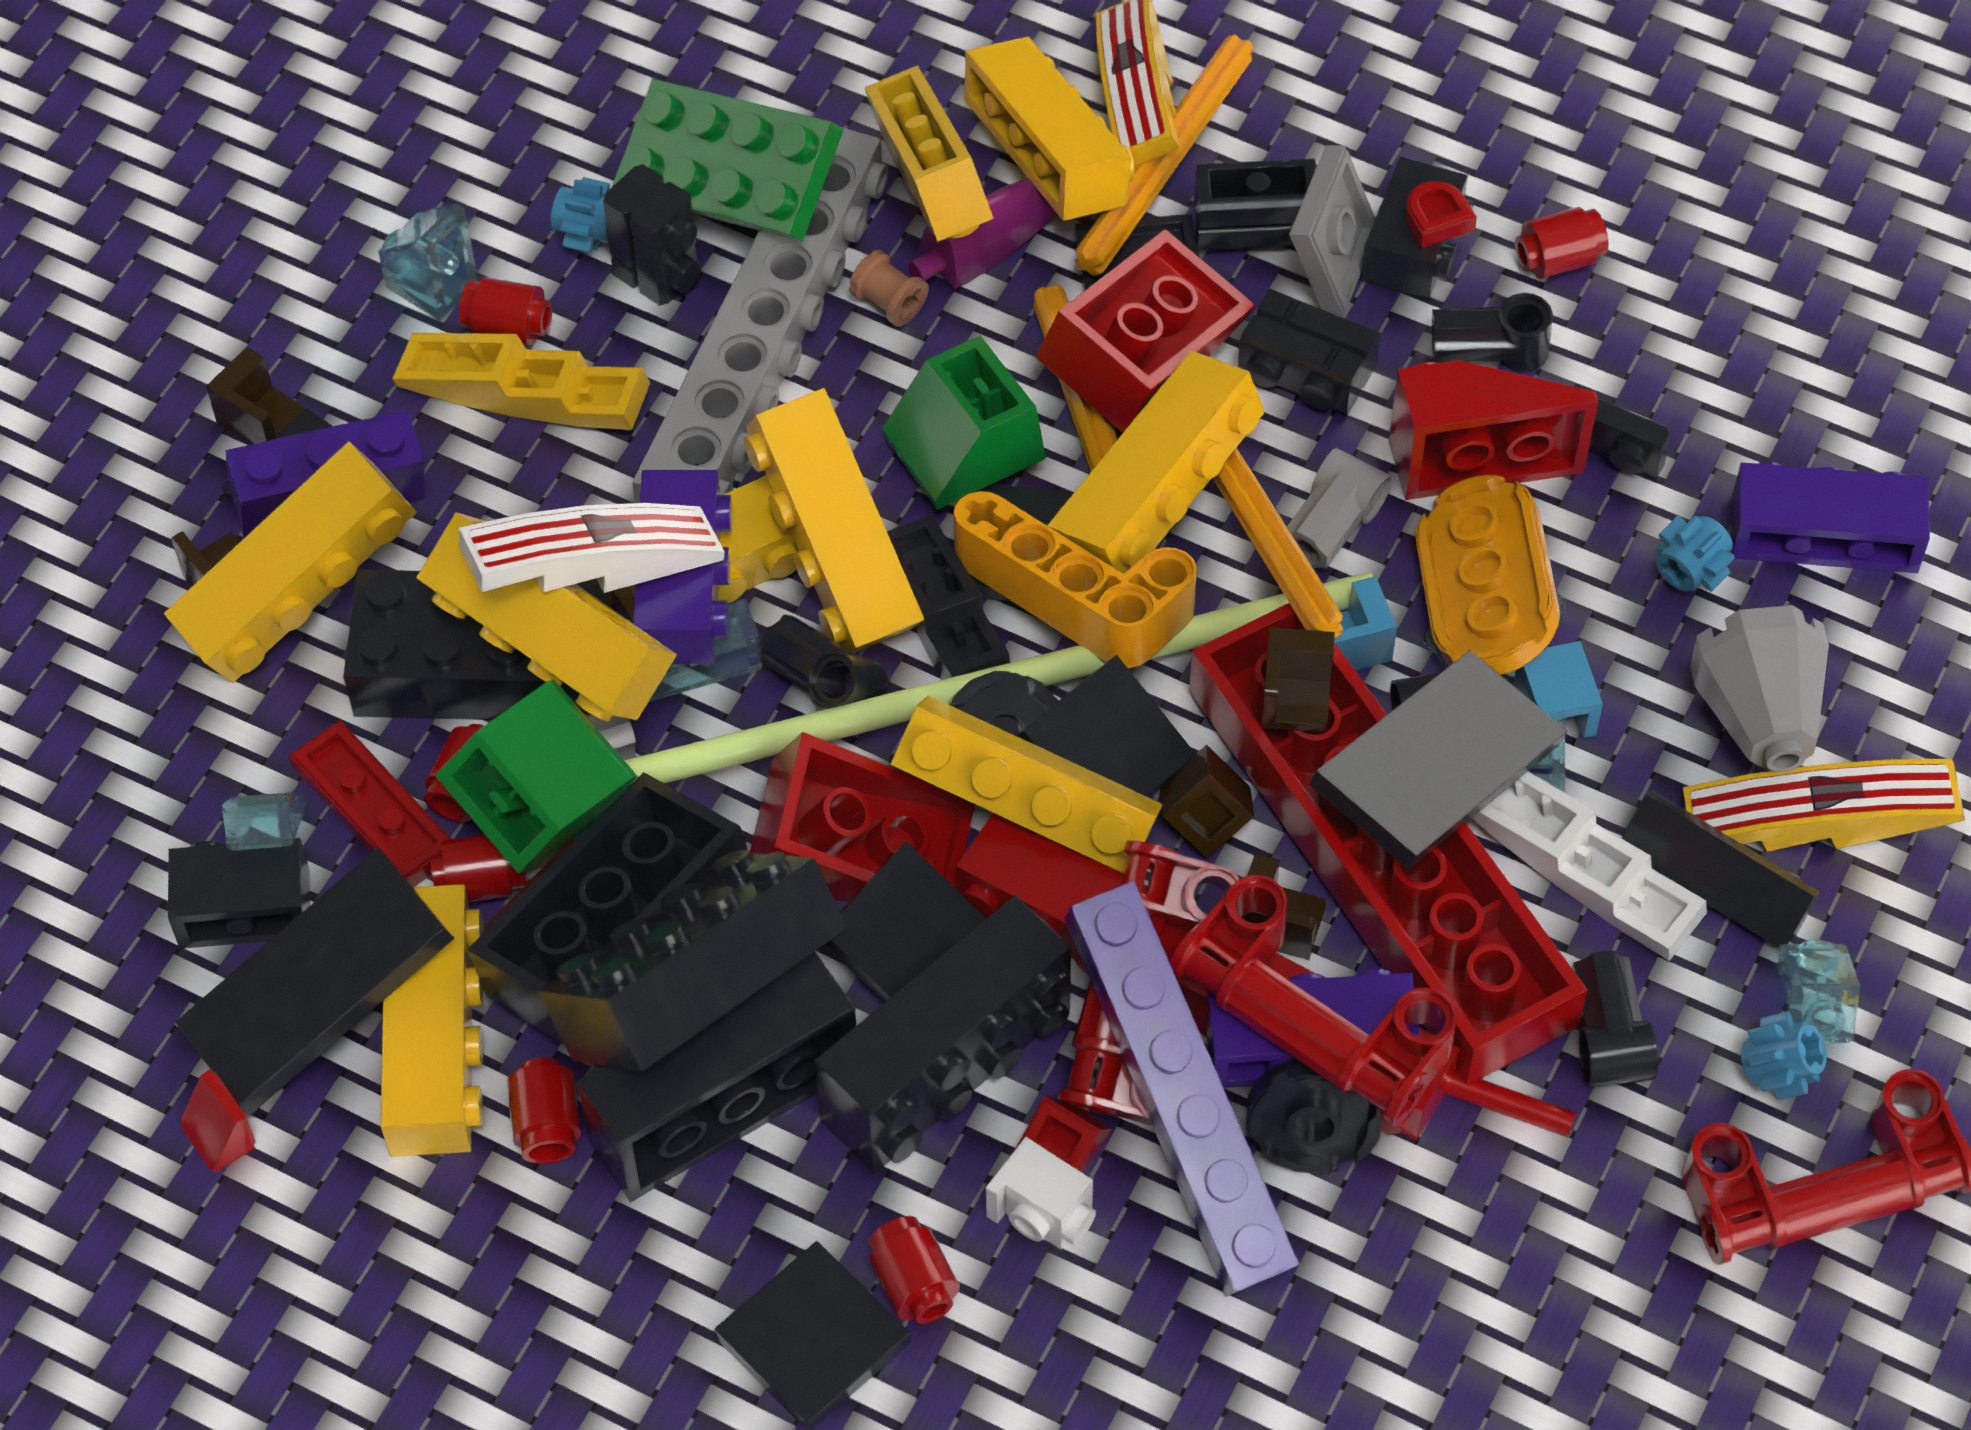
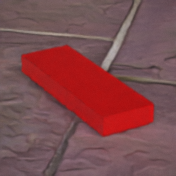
(369, 800)

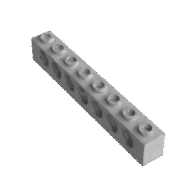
(764, 322)

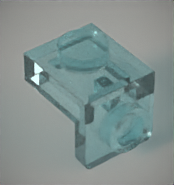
(1821, 987)

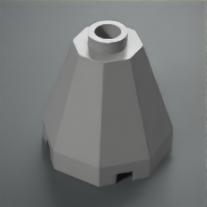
(1765, 682)

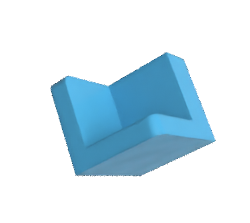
(1367, 626)
(1563, 685)

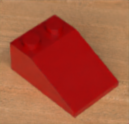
(1139, 325)
(1485, 421)
(855, 814)

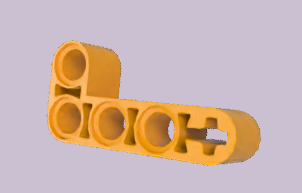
(1072, 588)

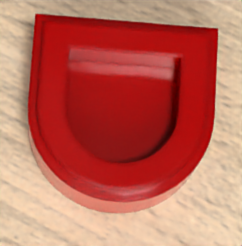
(1438, 213)

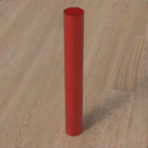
(1513, 1104)

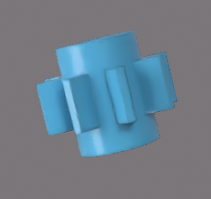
(581, 214)
(1694, 553)
(1783, 1055)

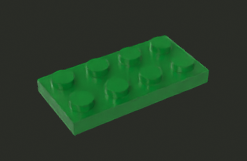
(734, 156)

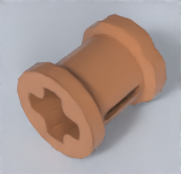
(888, 288)

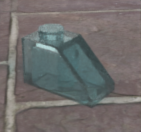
(430, 259)

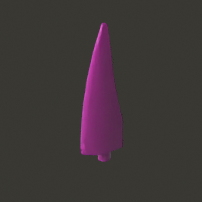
(1017, 214)

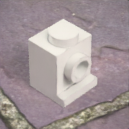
(1041, 1196)

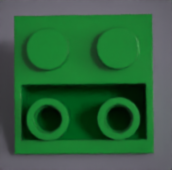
(964, 424)
(536, 777)

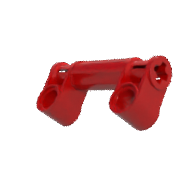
(1167, 900)
(1231, 961)
(1917, 1162)

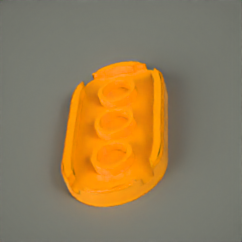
(1487, 573)

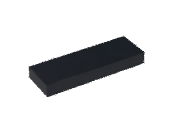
(1721, 870)

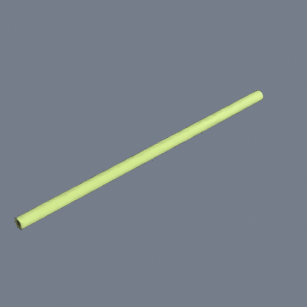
(899, 705)

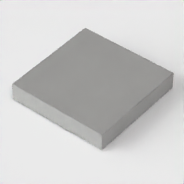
(1333, 229)

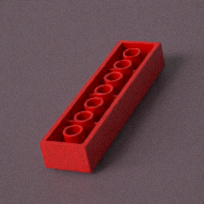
(1442, 920)

